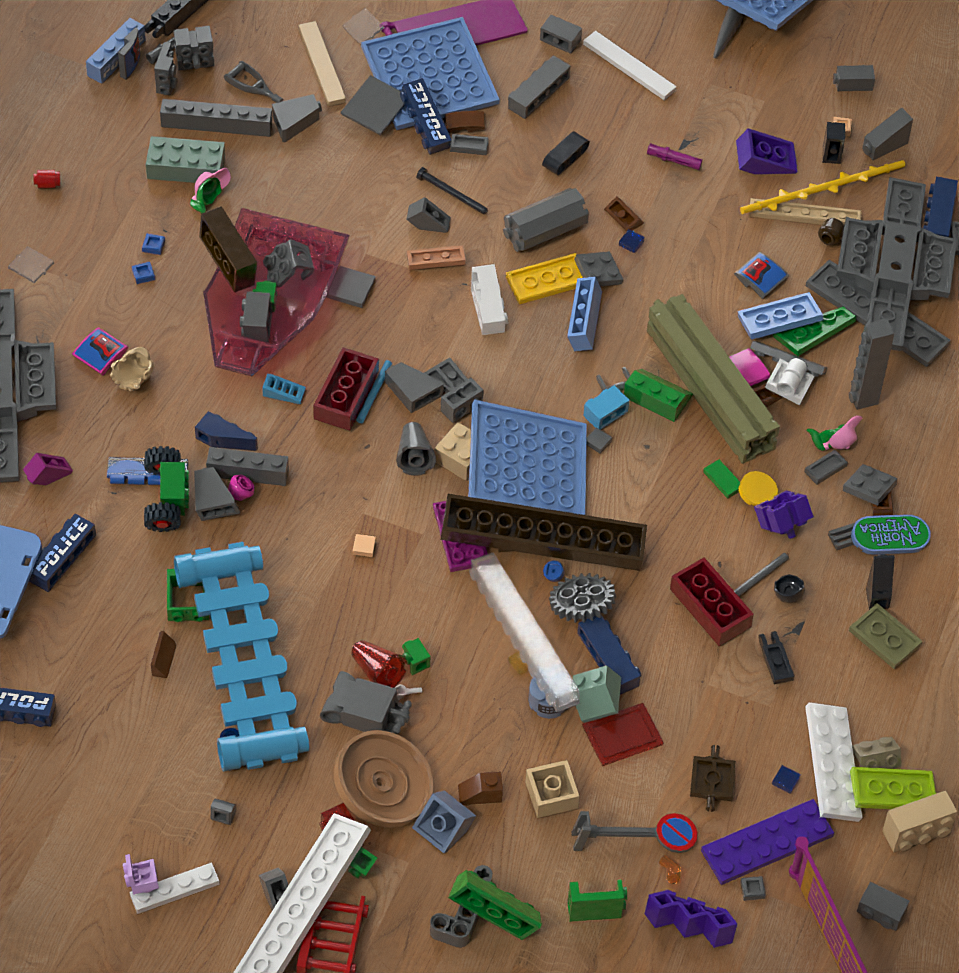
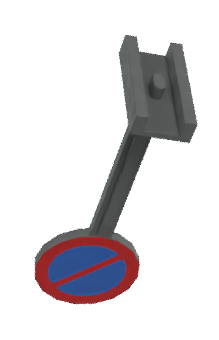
(673, 832)

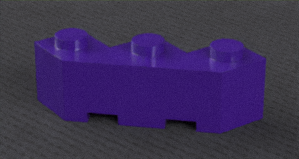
(691, 917)

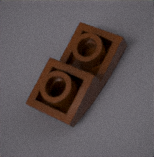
(466, 120)

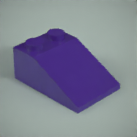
(765, 154)

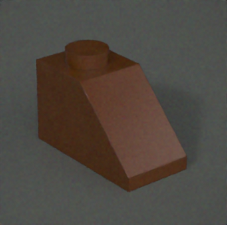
(481, 789)

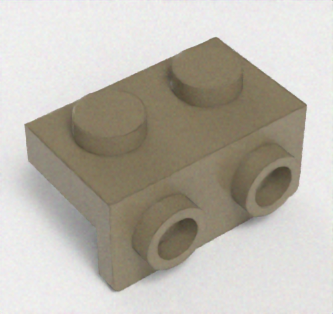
(878, 753)

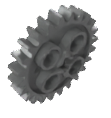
(582, 597)

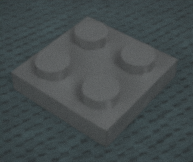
(600, 266)
(870, 484)

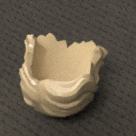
(132, 369)

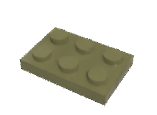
(885, 636)

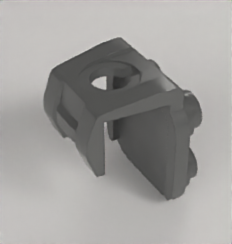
(284, 261)

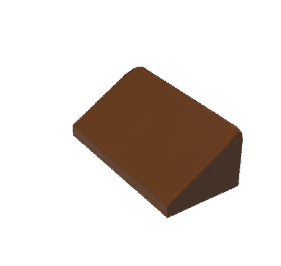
(623, 214)
(163, 655)

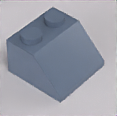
(443, 821)

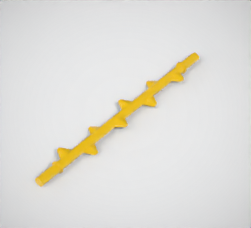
(813, 188)

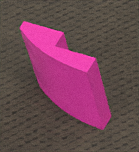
(750, 366)

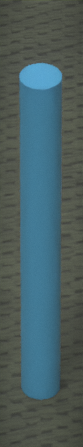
(373, 392)

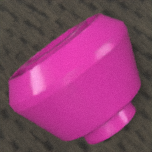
(241, 487)

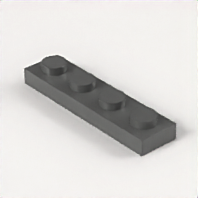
(762, 349)

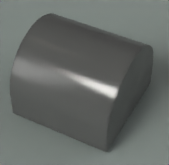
(222, 811)

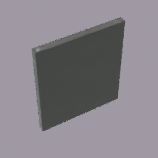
(374, 105)

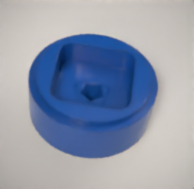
(553, 571)

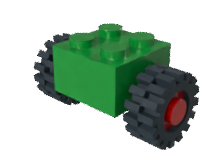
(173, 489)

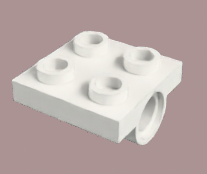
(790, 380)

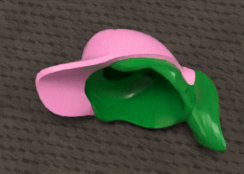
(208, 187)
(836, 438)

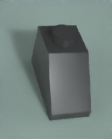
(428, 216)
(273, 885)

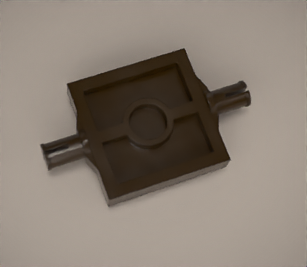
(712, 778)

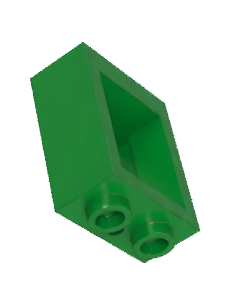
(180, 614)

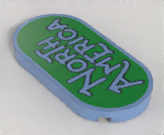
(890, 534)

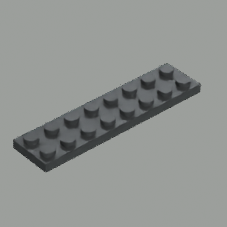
(920, 339)

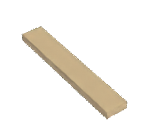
(322, 63)
(804, 213)

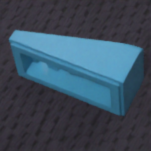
(278, 382)

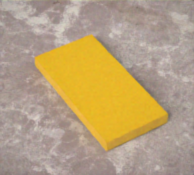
(544, 279)

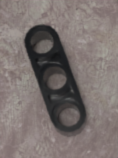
(565, 153)

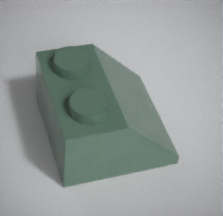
(597, 693)

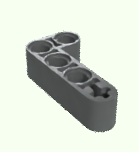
(459, 922)

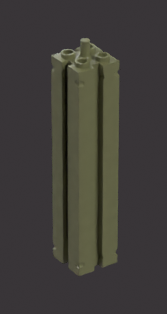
(712, 378)

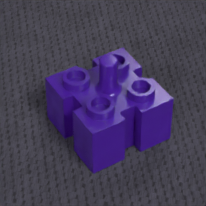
(784, 512)

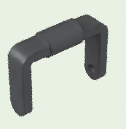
(620, 386)

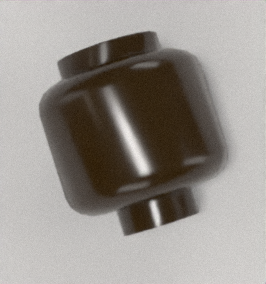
(831, 231)

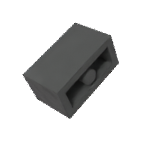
(560, 34)
(882, 906)

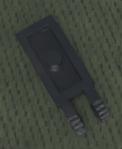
(776, 659)

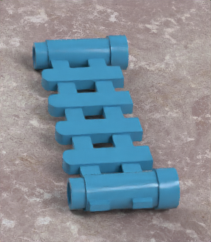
(249, 747)

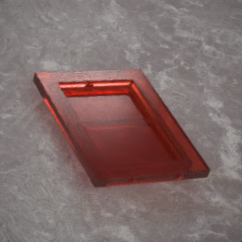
(622, 734)

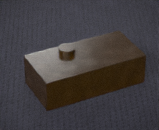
(228, 249)

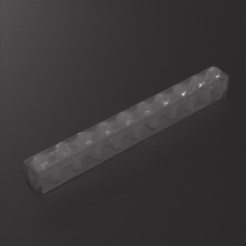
(524, 632)

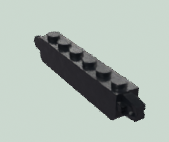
(171, 16)

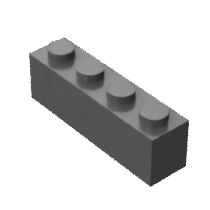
(538, 87)
(255, 466)

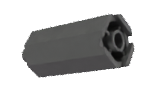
(545, 219)

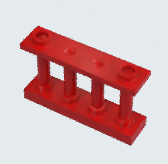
(311, 942)

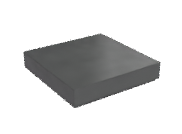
(351, 286)

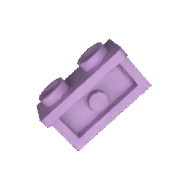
(140, 876)

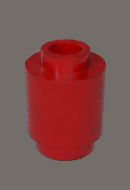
(47, 178)

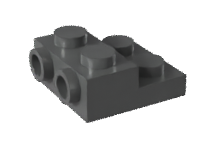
(165, 71)

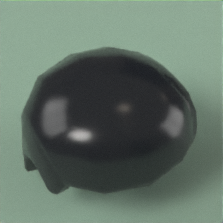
(789, 588)

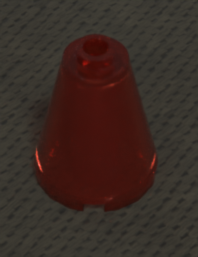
(379, 663)

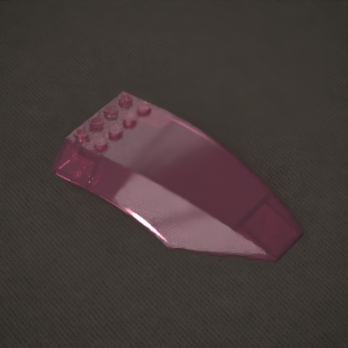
(296, 300)

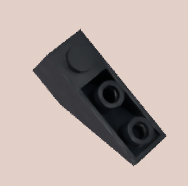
(880, 581)

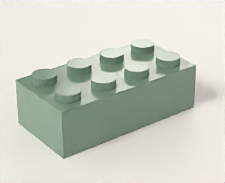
(183, 158)

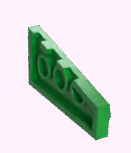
(806, 337)

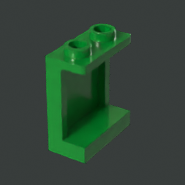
(596, 904)

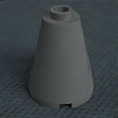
(415, 451)

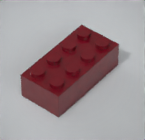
(346, 388)
(711, 601)

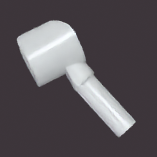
(402, 691)

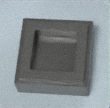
(598, 440)
(752, 888)

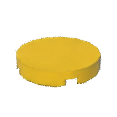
(757, 488)

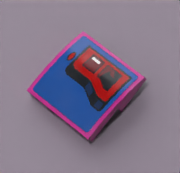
(99, 350)

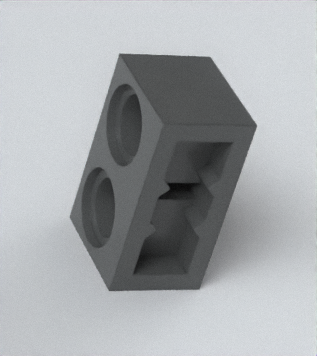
(459, 400)

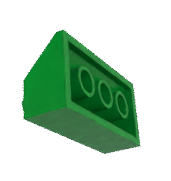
(495, 905)

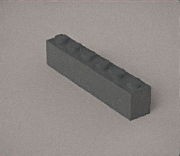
(216, 117)
(871, 364)

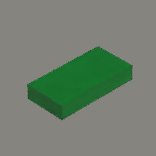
(722, 478)

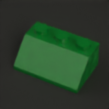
(656, 394)

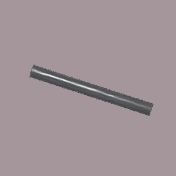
(761, 574)

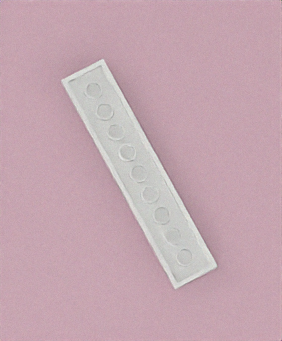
(304, 897)

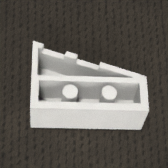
(488, 300)

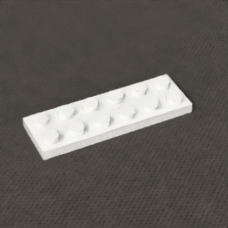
(832, 761)

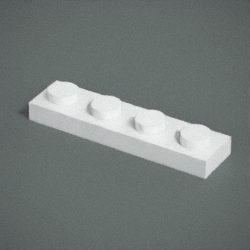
(176, 888)

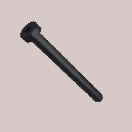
(422, 174)

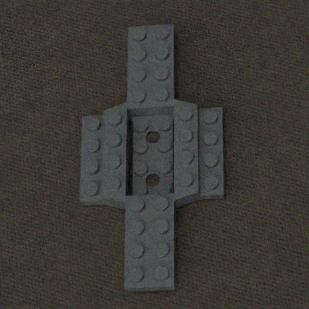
(893, 288)
(33, 383)

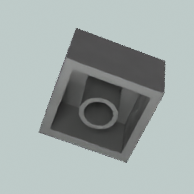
(257, 316)

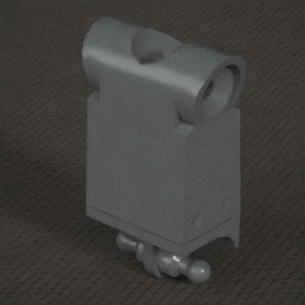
(365, 705)

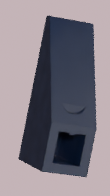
(222, 434)

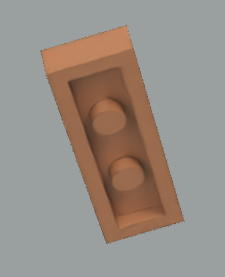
(436, 257)

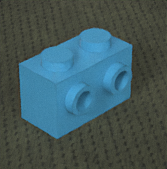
(606, 407)

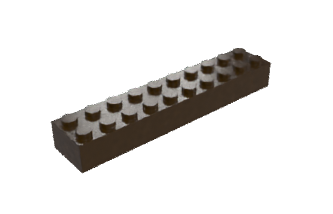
(544, 532)

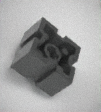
(194, 48)

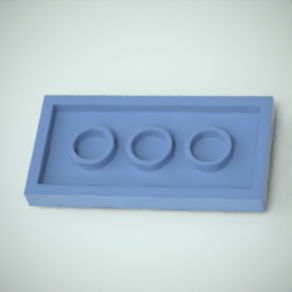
(780, 315)

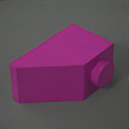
(46, 469)

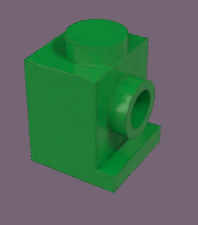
(416, 656)

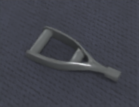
(247, 88)

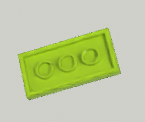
(890, 787)

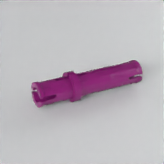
(677, 157)

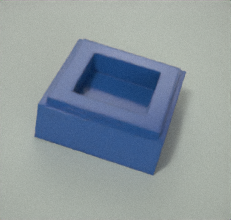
(153, 244)
(143, 273)

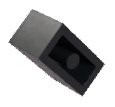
(833, 143)

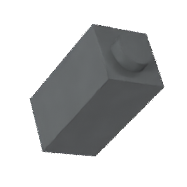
(854, 78)

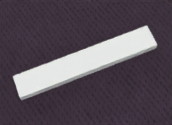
(629, 65)

